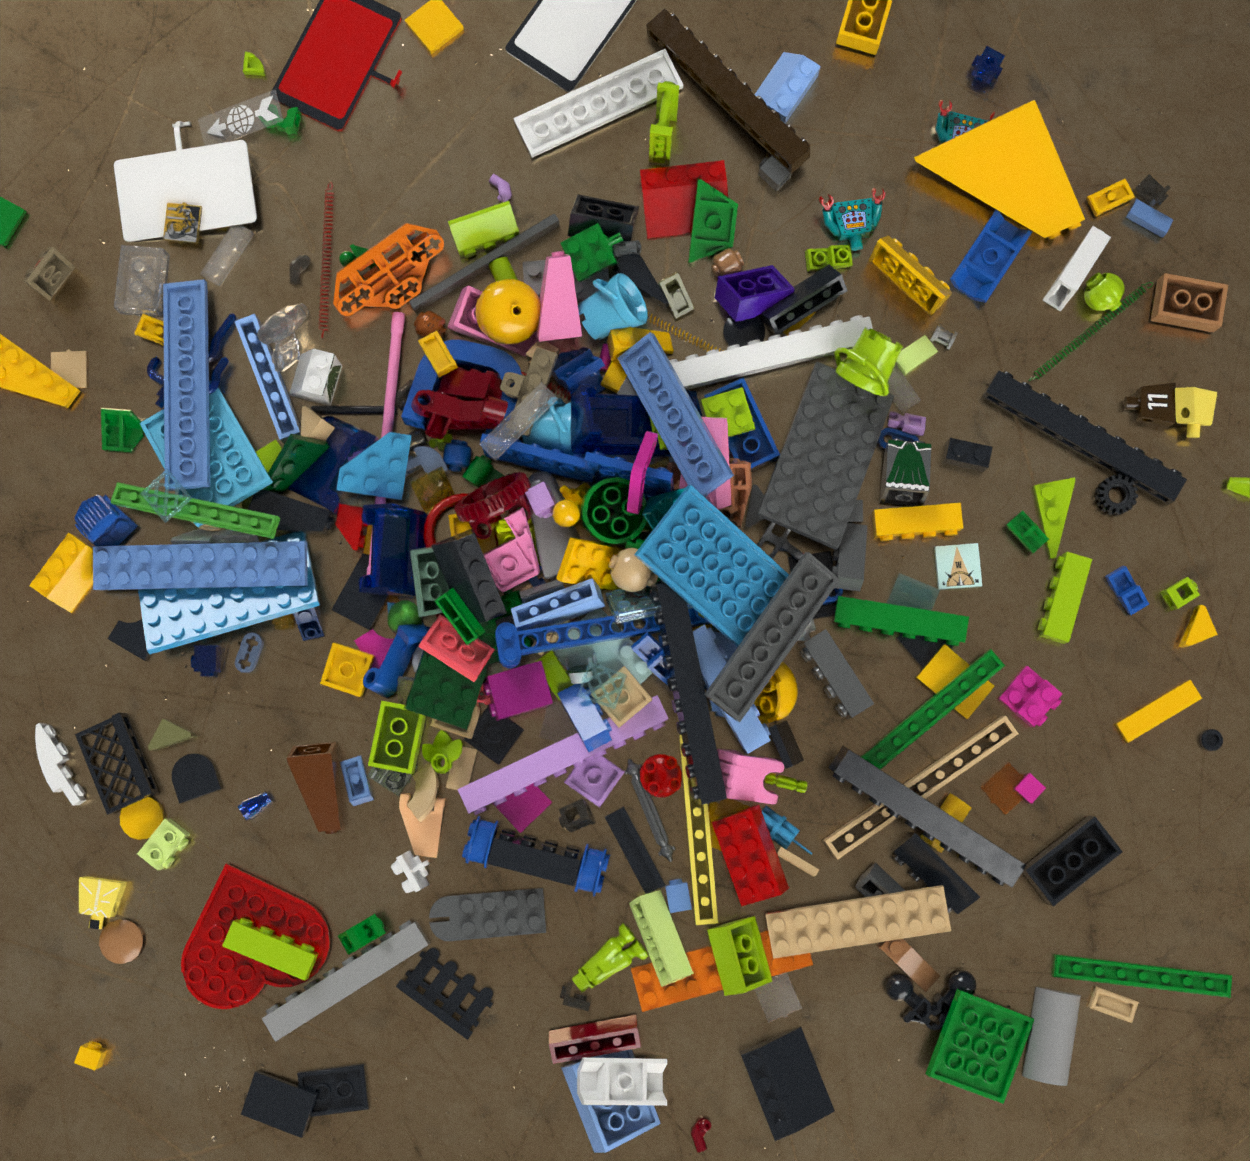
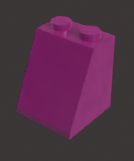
(517, 691)

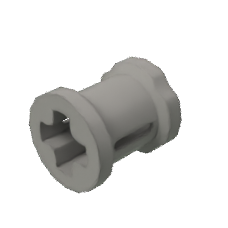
(944, 336)

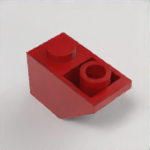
(351, 525)

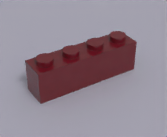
(594, 1039)

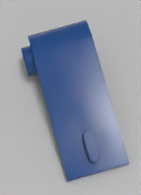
(385, 680)

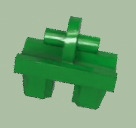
(1027, 532)

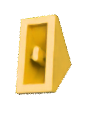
(1198, 628)

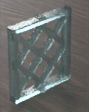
(177, 508)
(606, 670)

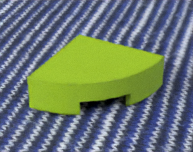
(252, 65)

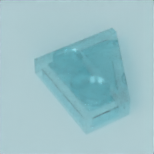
(912, 593)

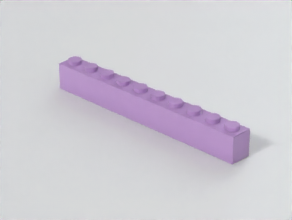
(554, 760)

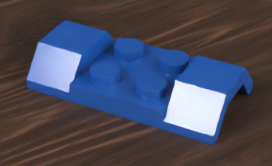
(989, 258)

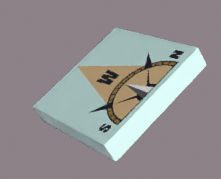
(958, 566)

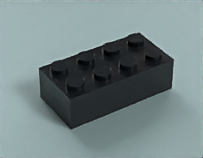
(1071, 860)

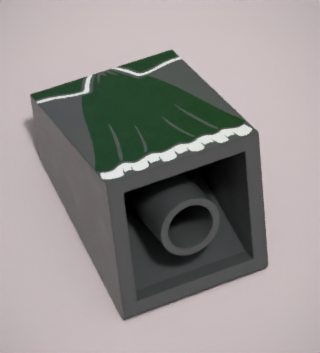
(905, 473)

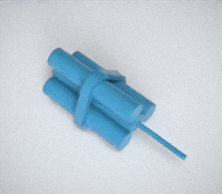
(780, 829)

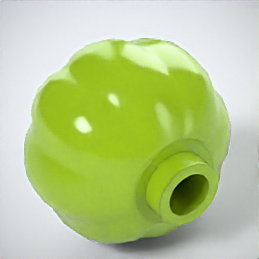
(1104, 292)

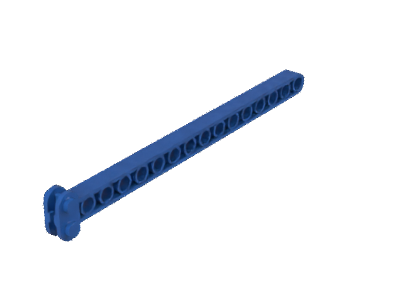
(511, 642)

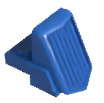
(578, 368)
(103, 522)

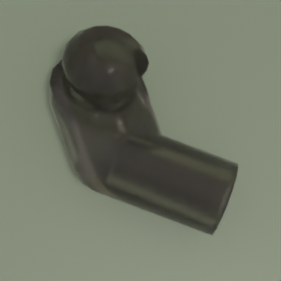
(298, 266)

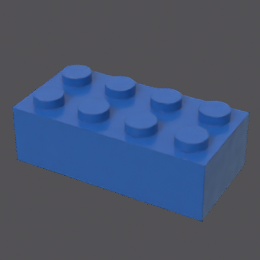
(755, 445)

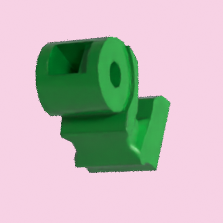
(291, 122)

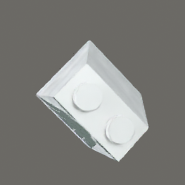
(316, 377)

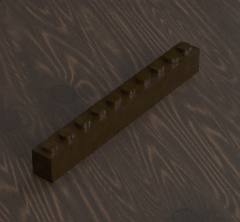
(728, 90)

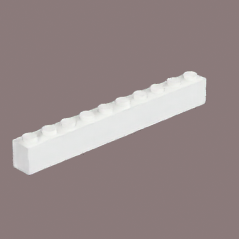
(769, 354)

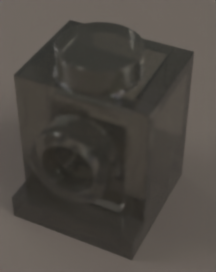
(569, 813)

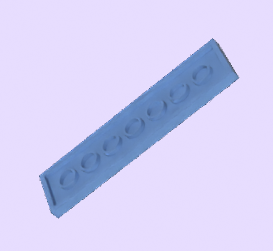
(675, 415)

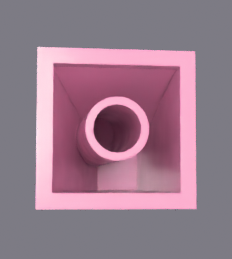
(558, 300)

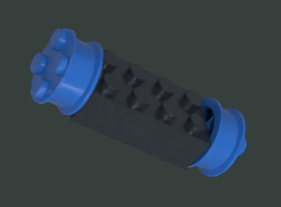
(535, 857)

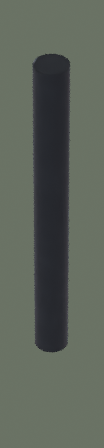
(350, 409)

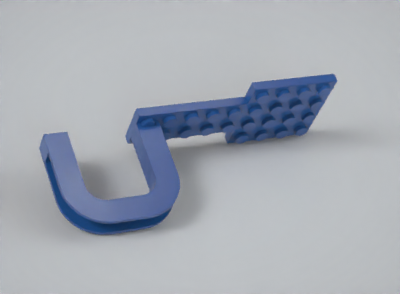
(589, 469)

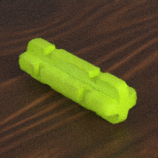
(786, 782)

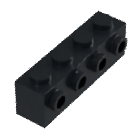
(807, 298)

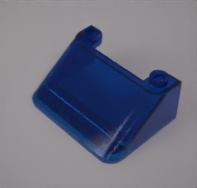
(316, 480)
(394, 534)

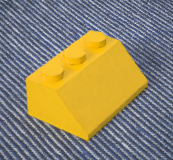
(66, 573)

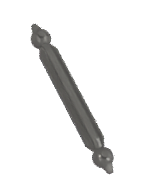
(650, 811)

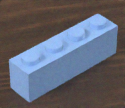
(559, 606)

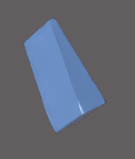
(356, 781)

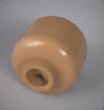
(727, 263)

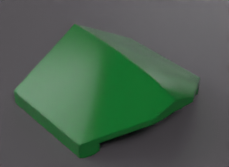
(120, 429)

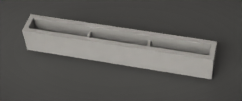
(346, 980)

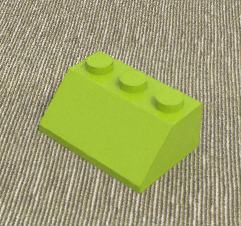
(483, 229)
(739, 956)

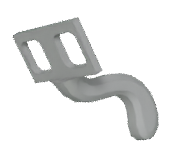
(780, 543)

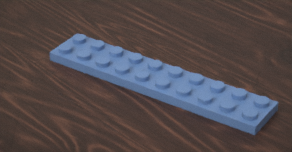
(186, 383)
(200, 565)

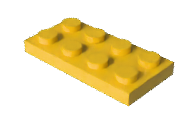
(586, 561)

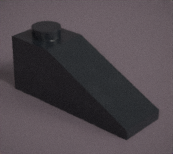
(637, 270)

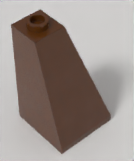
(318, 780)

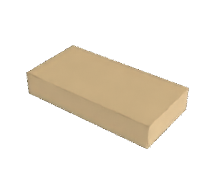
(462, 769)
(796, 861)
(1113, 1004)

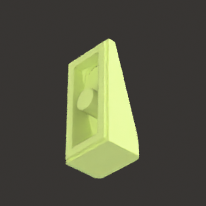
(915, 355)

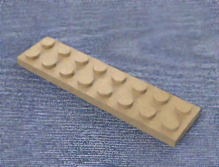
(858, 921)

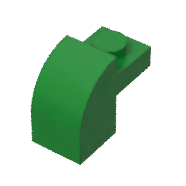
(362, 934)

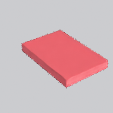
(448, 646)

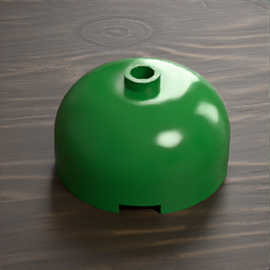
(596, 517)

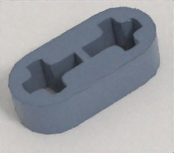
(244, 651)

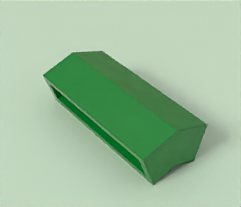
(459, 616)

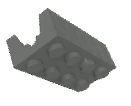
(836, 675)

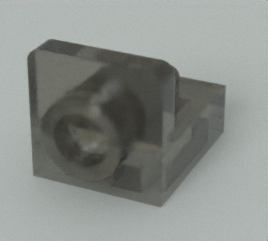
(1151, 191)
(577, 1001)

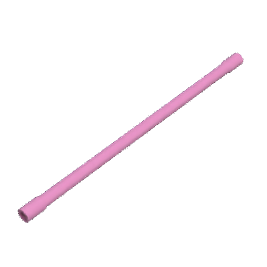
(397, 330)

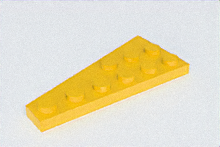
(31, 378)

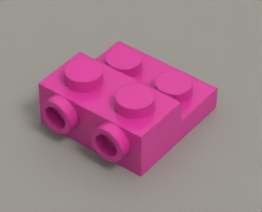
(1030, 697)

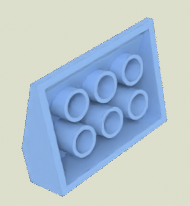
(610, 1124)

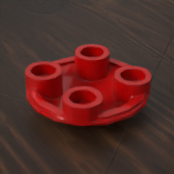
(661, 775)

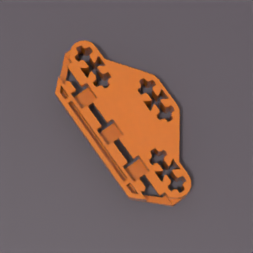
(390, 274)

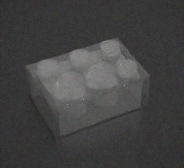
(141, 280)

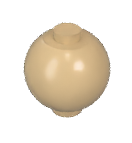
(630, 572)

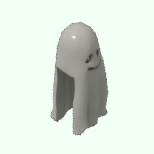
(549, 536)

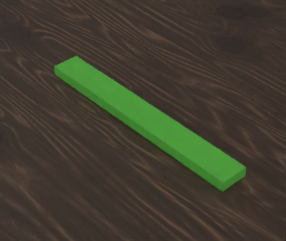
(200, 511)

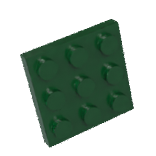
(443, 692)

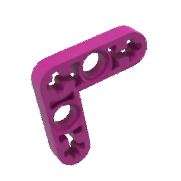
(639, 470)

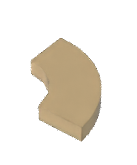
(425, 792)

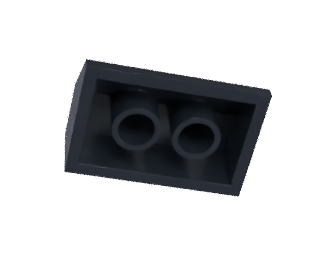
(611, 216)

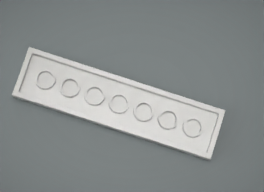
(595, 103)

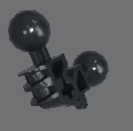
(900, 989)

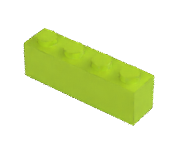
(1065, 597)
(271, 949)

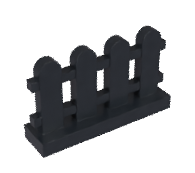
(451, 1004)

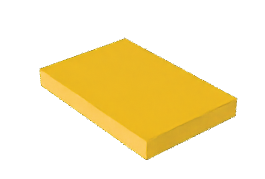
(944, 668)

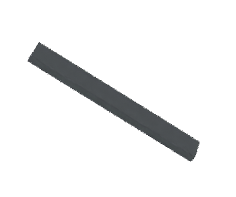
(481, 265)

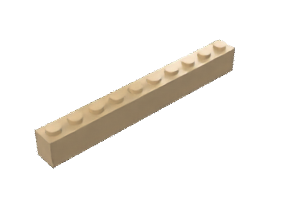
(924, 784)

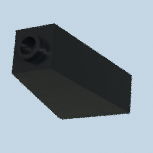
(293, 514)

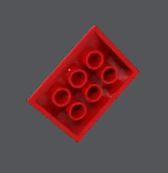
(671, 194)

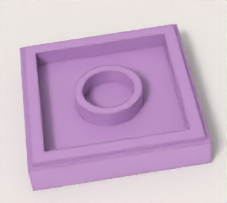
(595, 779)

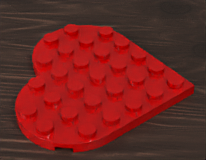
(227, 977)

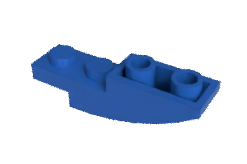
(652, 654)

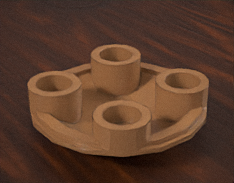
(121, 941)

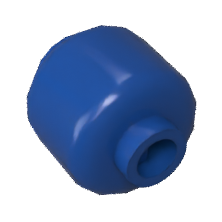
(457, 455)

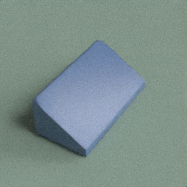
(1149, 218)

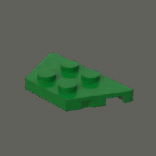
(712, 222)

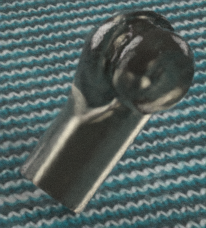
(402, 394)

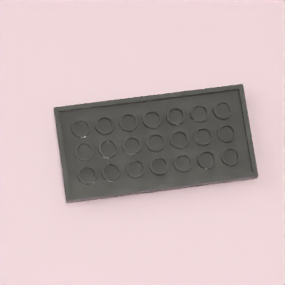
(825, 457)

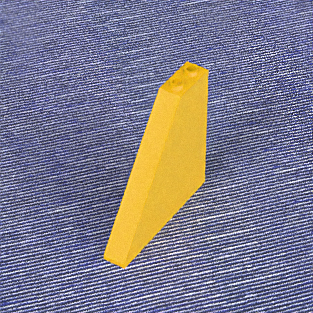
(1012, 169)

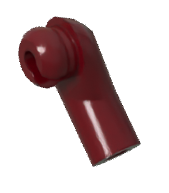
(698, 1133)

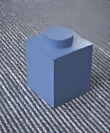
(678, 896)

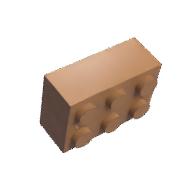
(1189, 302)

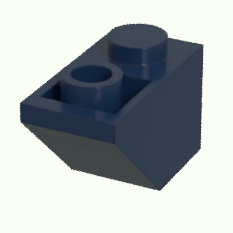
(309, 623)

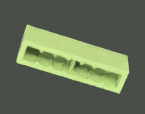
(661, 938)

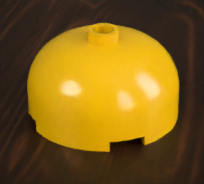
(496, 313)
(777, 696)

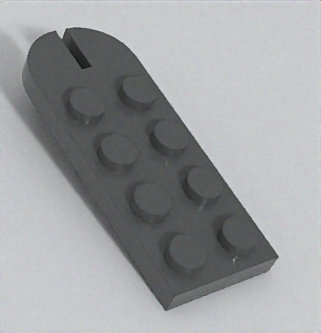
(489, 914)

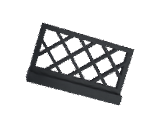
(134, 755)

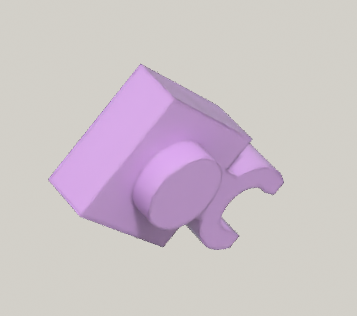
(909, 423)

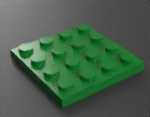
(979, 1046)

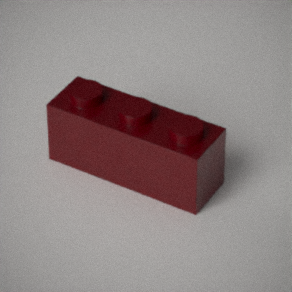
(471, 384)

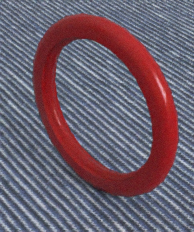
(435, 513)

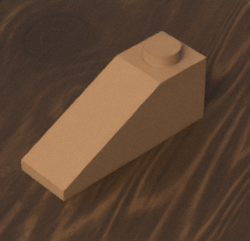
(910, 962)

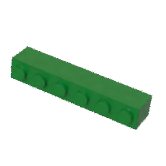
(901, 619)

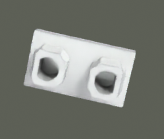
(413, 869)

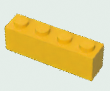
(916, 521)

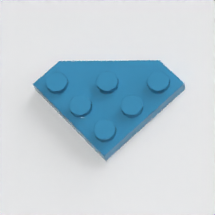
(378, 469)

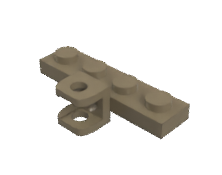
(539, 371)

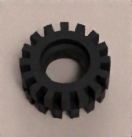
(1129, 495)

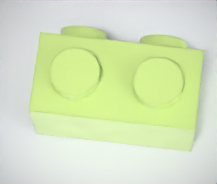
(164, 844)

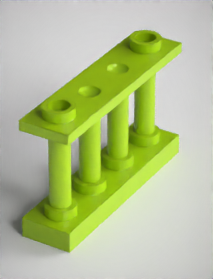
(661, 133)

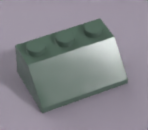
(428, 580)

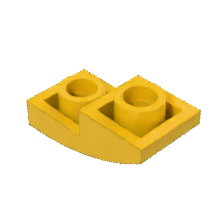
(614, 377)

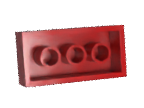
(750, 855)

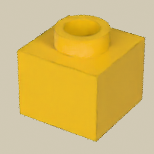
(91, 1055)

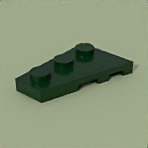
(294, 458)

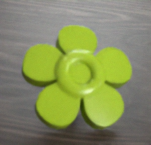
(441, 442)

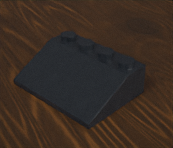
(787, 1083)

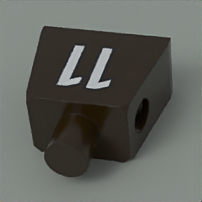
(1154, 404)

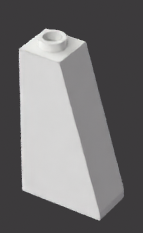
(1076, 268)

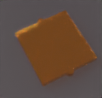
(1001, 788)

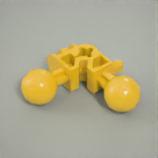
(568, 511)

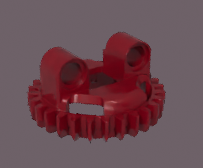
(493, 500)

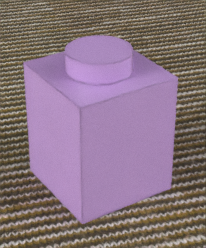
(541, 500)

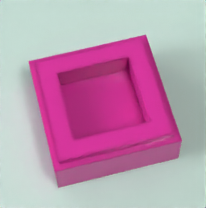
(1029, 788)

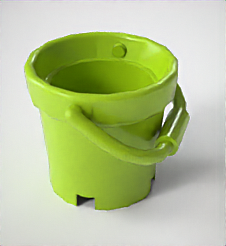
(869, 361)

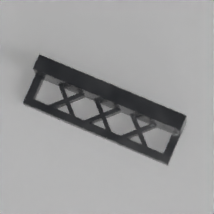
(635, 850)

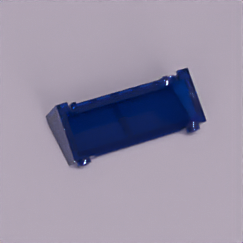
(611, 422)

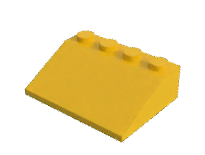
(909, 274)

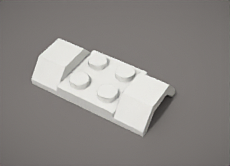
(621, 1081)

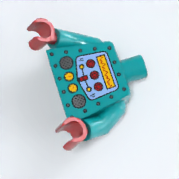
(955, 124)
(853, 218)

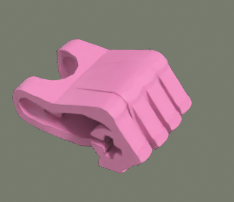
(745, 776)

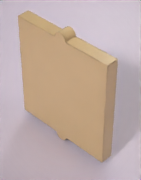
(71, 367)

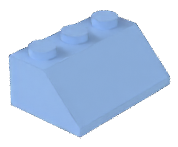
(788, 83)

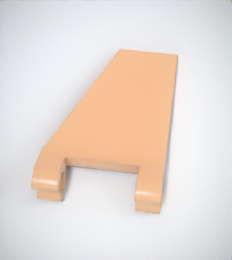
(425, 834)

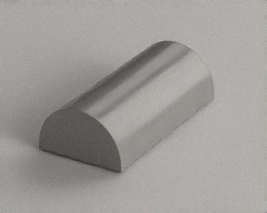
(1051, 1036)

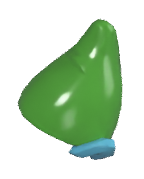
(402, 613)

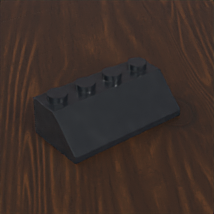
(469, 575)
(933, 871)

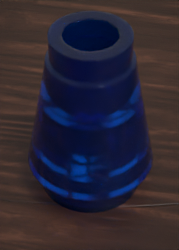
(254, 805)

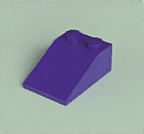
(751, 291)

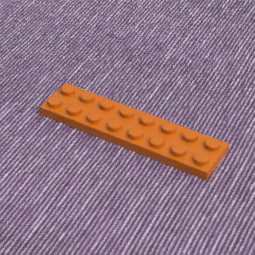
(705, 976)

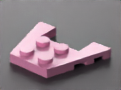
(515, 559)

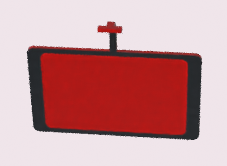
(337, 59)

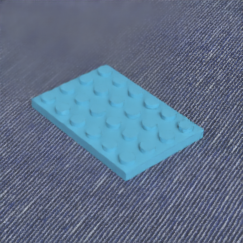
(234, 464)

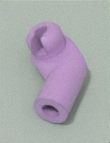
(503, 188)

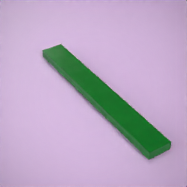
(934, 710)
(1142, 975)

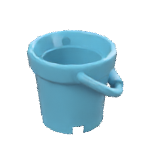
(613, 306)
(553, 428)

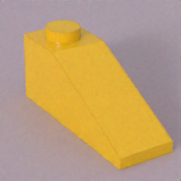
(622, 339)

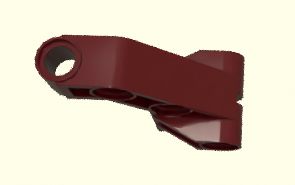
(452, 413)

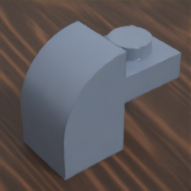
(427, 459)

